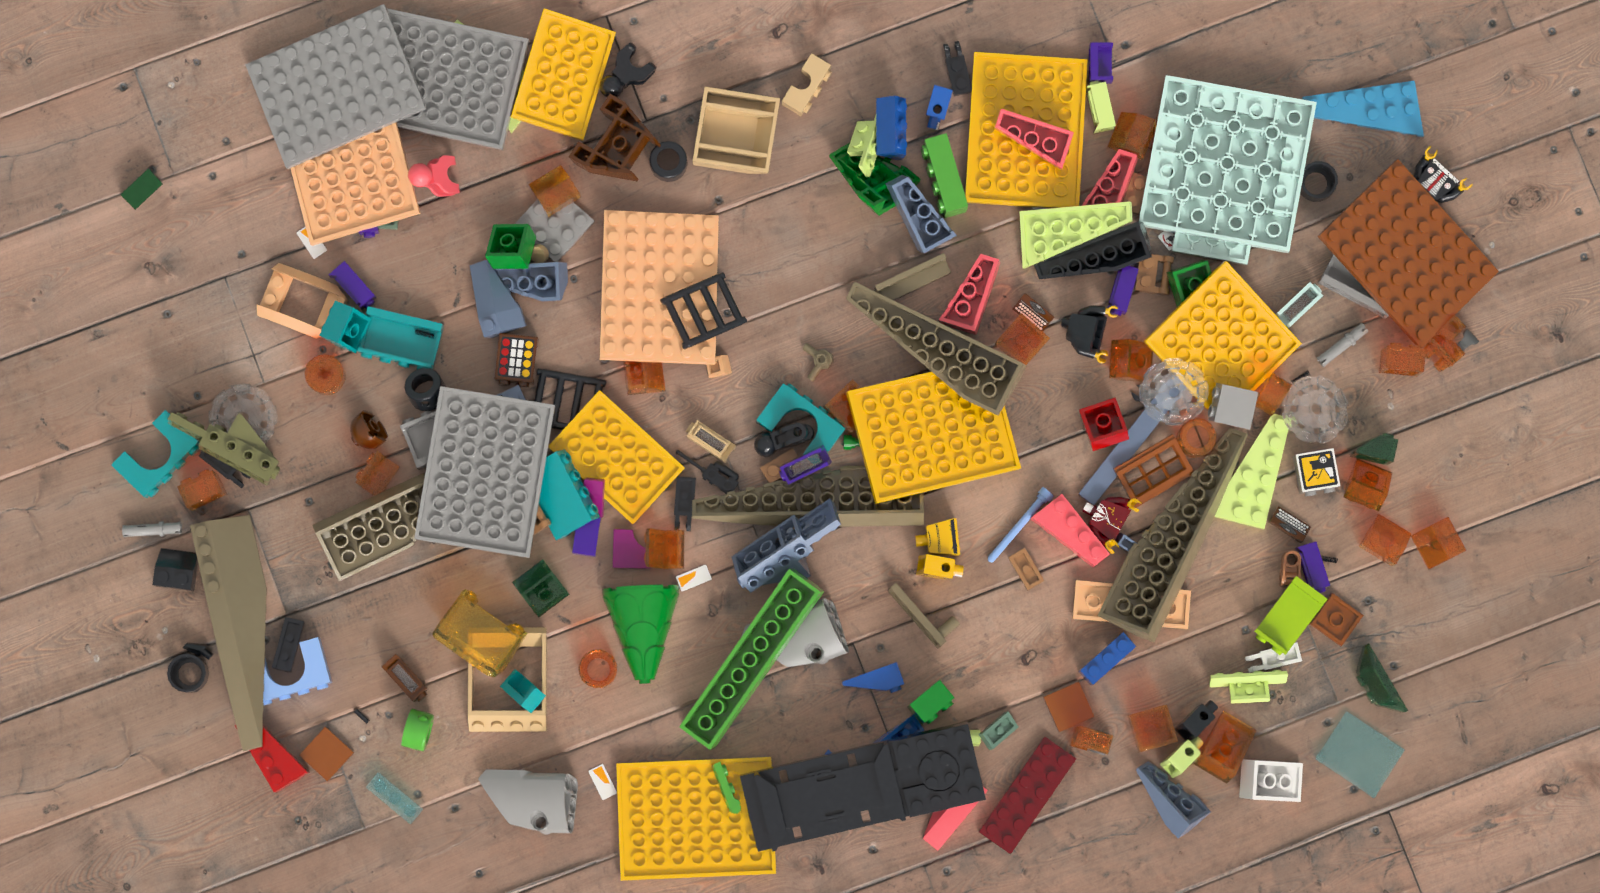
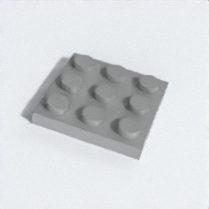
(559, 230)

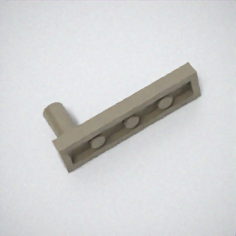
(936, 636)

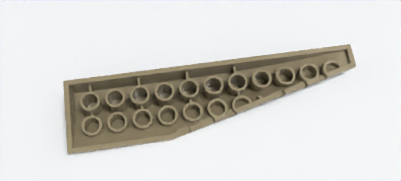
(778, 501)
(372, 528)
(237, 611)

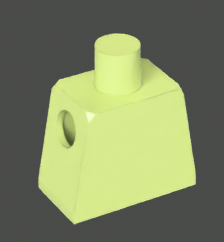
(1178, 761)

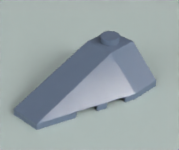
(1174, 805)

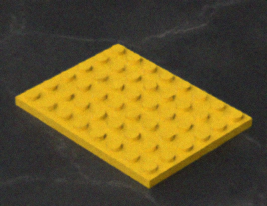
(1038, 89)
(927, 437)
(680, 824)

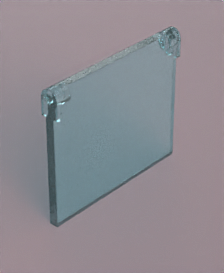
(1360, 754)

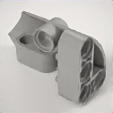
(818, 632)
(532, 798)

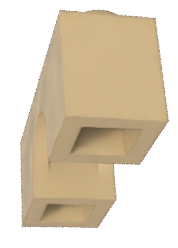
(799, 99)

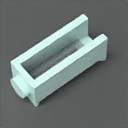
(1299, 304)

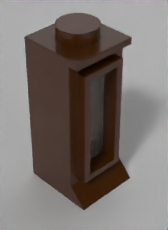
(405, 678)

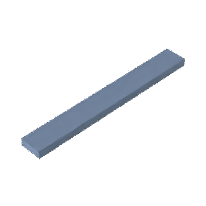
(1122, 452)

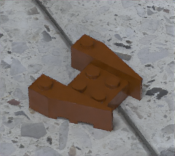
(619, 144)

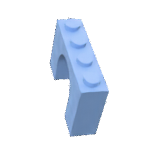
(315, 674)

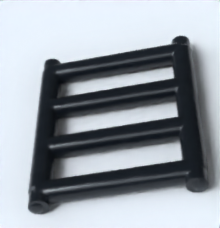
(702, 286)
(562, 377)

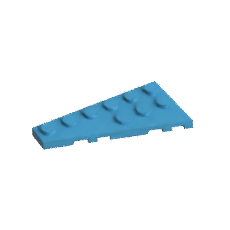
(1376, 107)

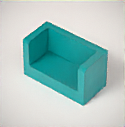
(522, 691)

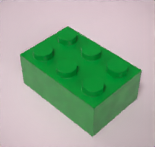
(930, 702)

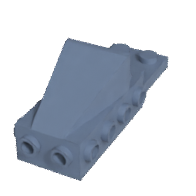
(769, 559)

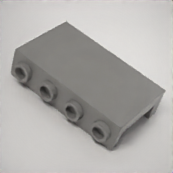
(1342, 282)
(418, 436)

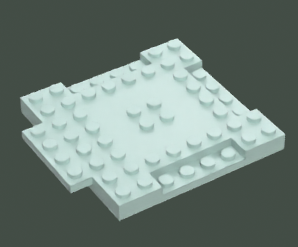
(1226, 169)

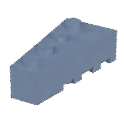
(919, 216)

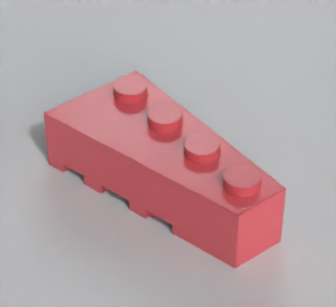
(1039, 137)
(1114, 181)
(970, 301)
(1069, 529)

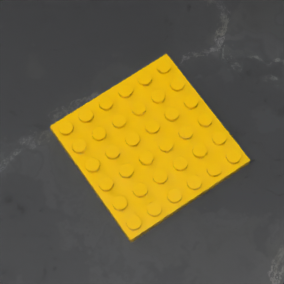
(1225, 333)

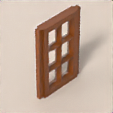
(1154, 451)

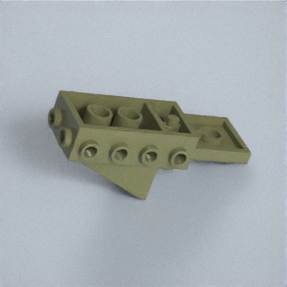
(240, 439)

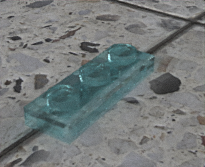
(394, 798)

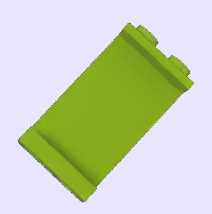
(1290, 616)

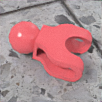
(434, 176)

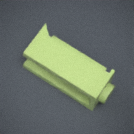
(1100, 106)

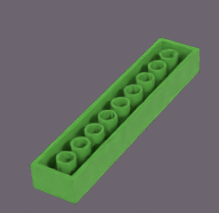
(751, 658)

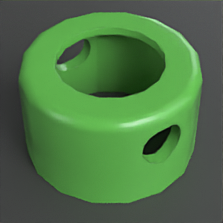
(417, 730)

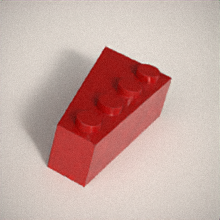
(277, 762)

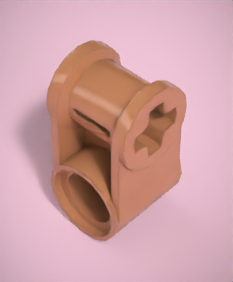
(1288, 570)

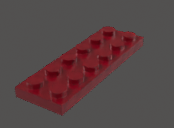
(1027, 795)

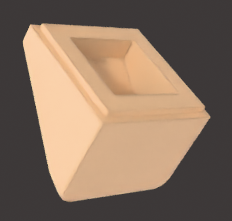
(721, 367)

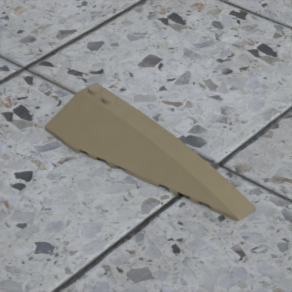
(959, 361)

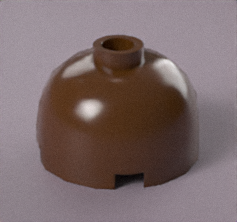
(367, 432)

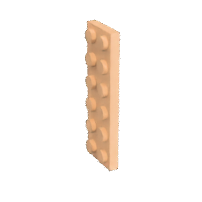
(1091, 595)

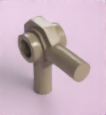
(822, 360)

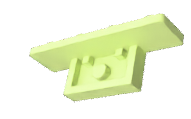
(864, 144)
(1248, 686)

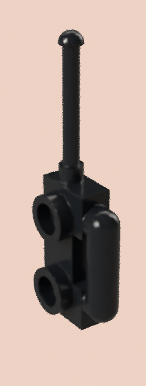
(713, 476)

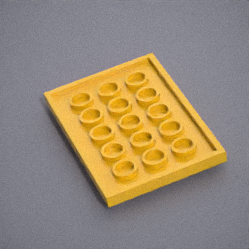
(563, 74)
(616, 449)

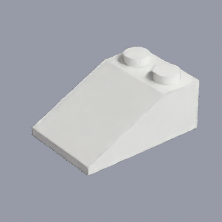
(1271, 780)

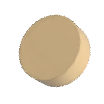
(539, 254)

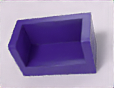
(1100, 62)
(586, 539)

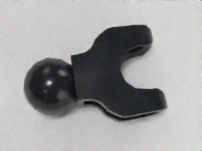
(625, 73)
(768, 443)

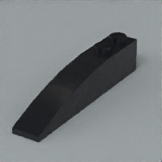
(1100, 254)

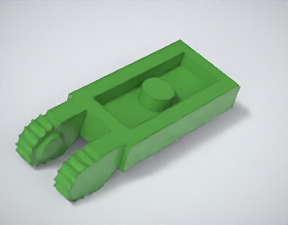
(726, 788)

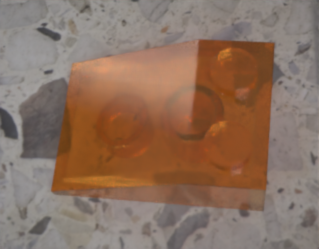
(1225, 747)

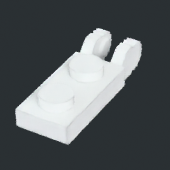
(1271, 659)

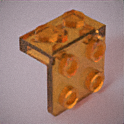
(664, 549)

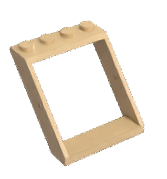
(512, 719)

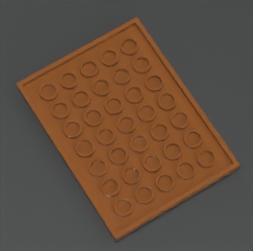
(1408, 253)

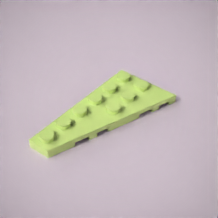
(1059, 229)
(1253, 483)

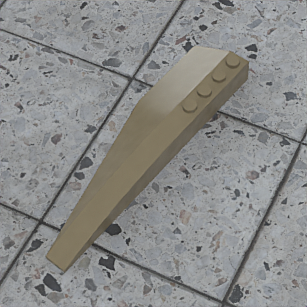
(1169, 547)

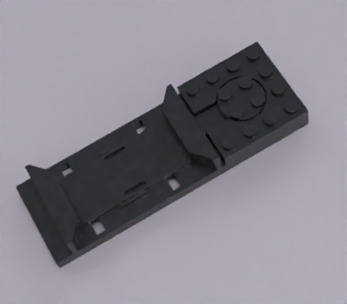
(890, 780)

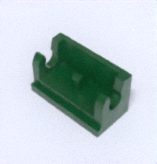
(141, 189)

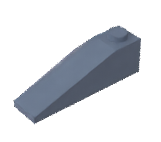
(539, 281)
(494, 302)

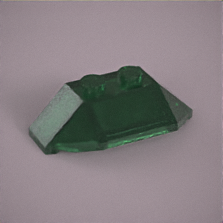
(1376, 682)

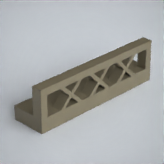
(914, 278)

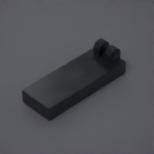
(288, 644)

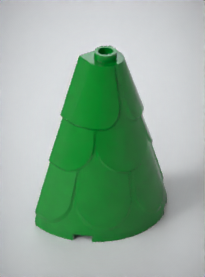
(642, 624)

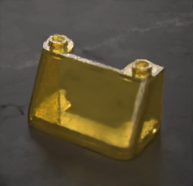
(478, 635)

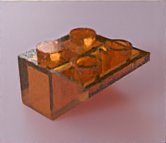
(643, 377)

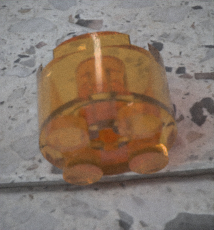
(334, 380)

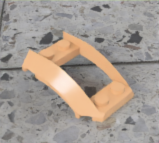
(277, 291)

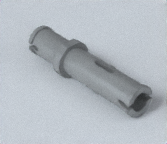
(1348, 340)
(152, 529)

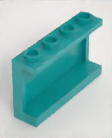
(394, 339)
(564, 496)

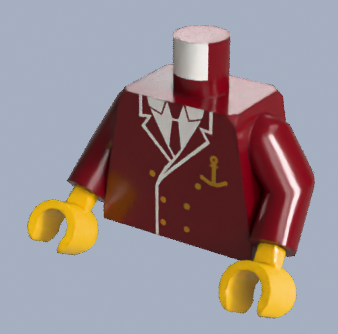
(1109, 518)

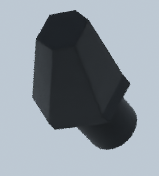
(198, 649)

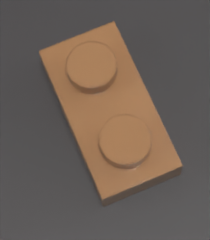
(1135, 192)
(772, 469)
(1026, 569)

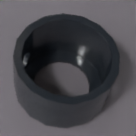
(670, 175)
(1330, 176)
(417, 378)
(173, 673)

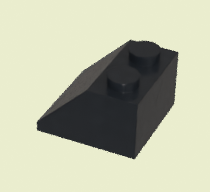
(176, 570)

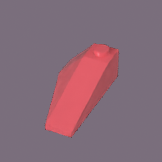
(945, 822)

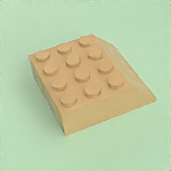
(736, 131)

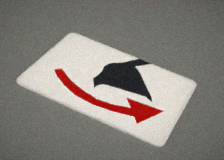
(1167, 239)

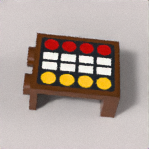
(516, 359)

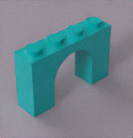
(788, 400)
(147, 480)

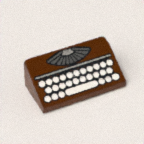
(1033, 312)
(1289, 524)

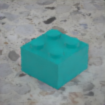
(345, 326)

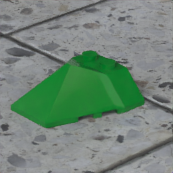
(871, 189)

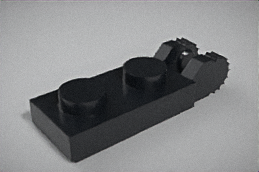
(957, 71)
(224, 469)
(683, 500)

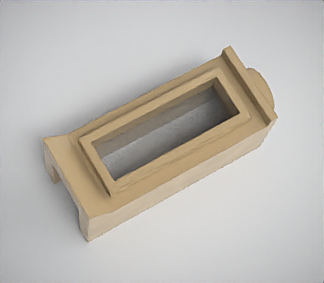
(710, 440)

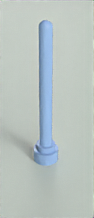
(1042, 497)

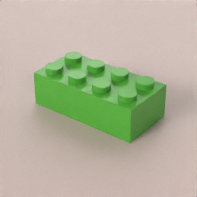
(945, 176)

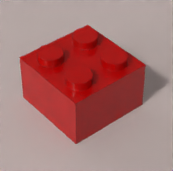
(1104, 424)

